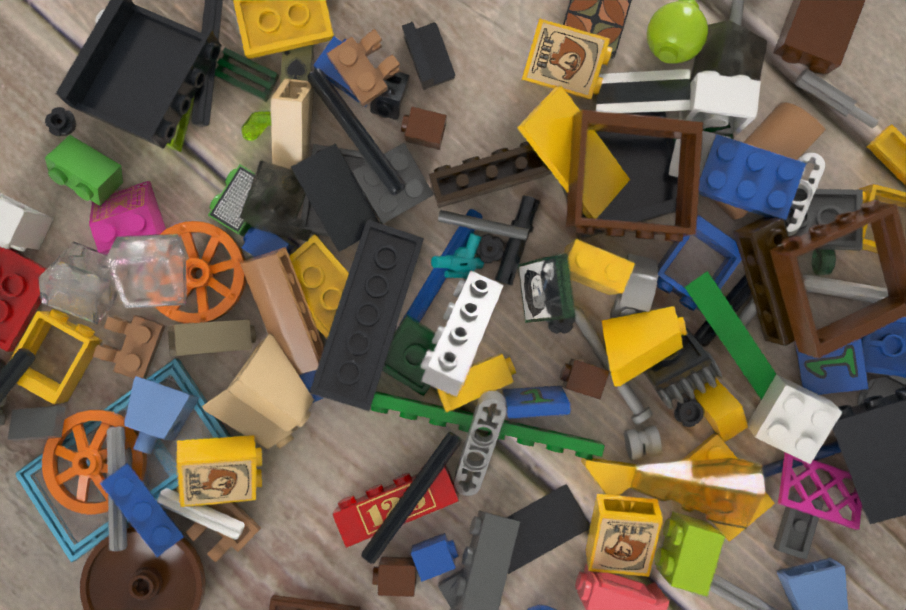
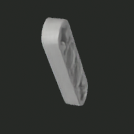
(480, 444)

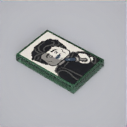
(547, 289)

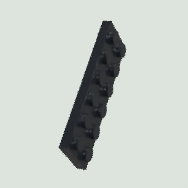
(367, 316)

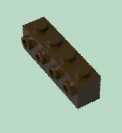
(487, 175)
(754, 246)

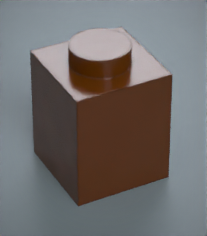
(424, 127)
(584, 378)
(395, 576)

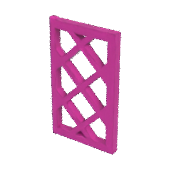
(790, 479)

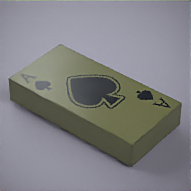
(297, 63)

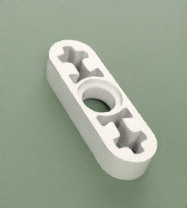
(814, 178)

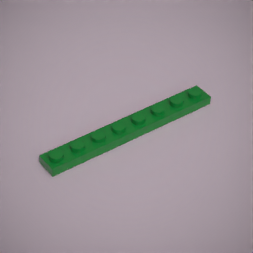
(525, 434)

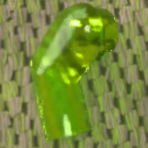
(255, 125)

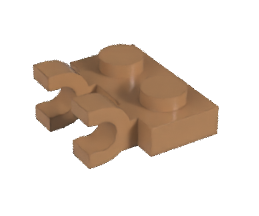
(358, 72)
(138, 348)
(226, 542)

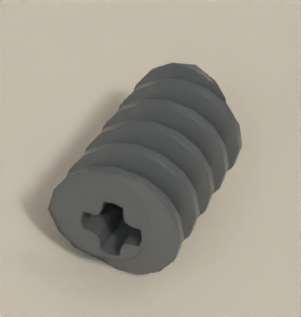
(690, 382)

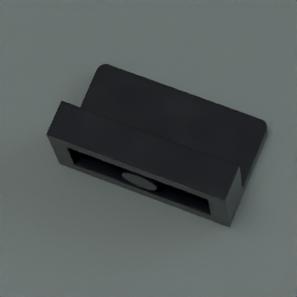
(428, 54)

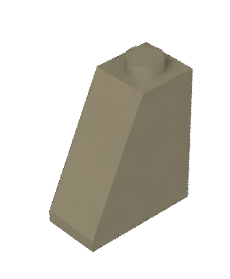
(210, 337)

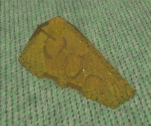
(720, 488)

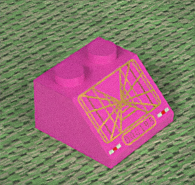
(126, 213)

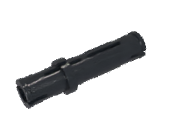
(515, 247)

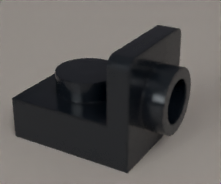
(389, 102)

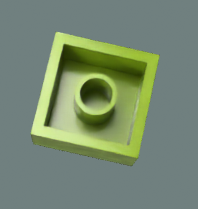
(689, 553)

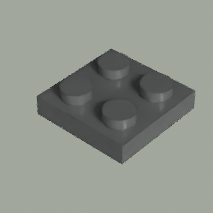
(379, 197)

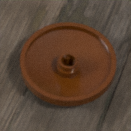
(140, 579)

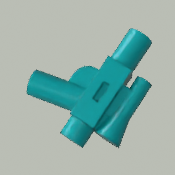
(462, 261)

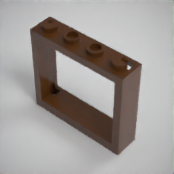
(688, 175)
(892, 255)

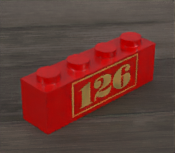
(363, 516)

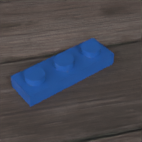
(141, 509)

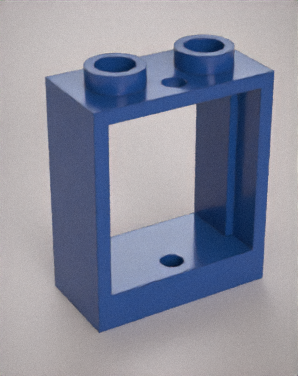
(717, 241)

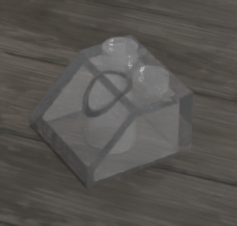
(149, 270)

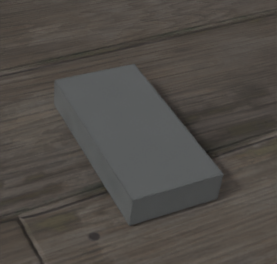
(36, 423)

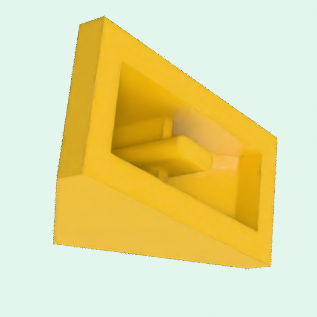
(722, 410)
(610, 475)

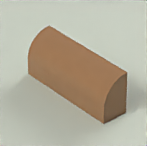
(784, 132)
(284, 308)

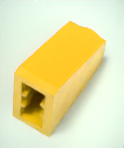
(641, 341)
(482, 377)

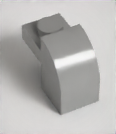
(639, 288)

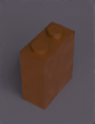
(818, 33)

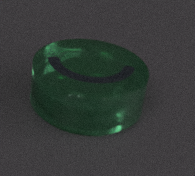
(823, 261)

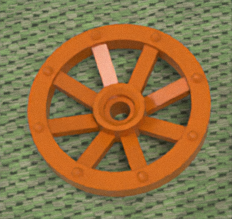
(194, 263)
(96, 455)

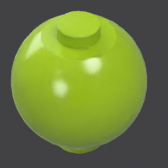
(677, 31)

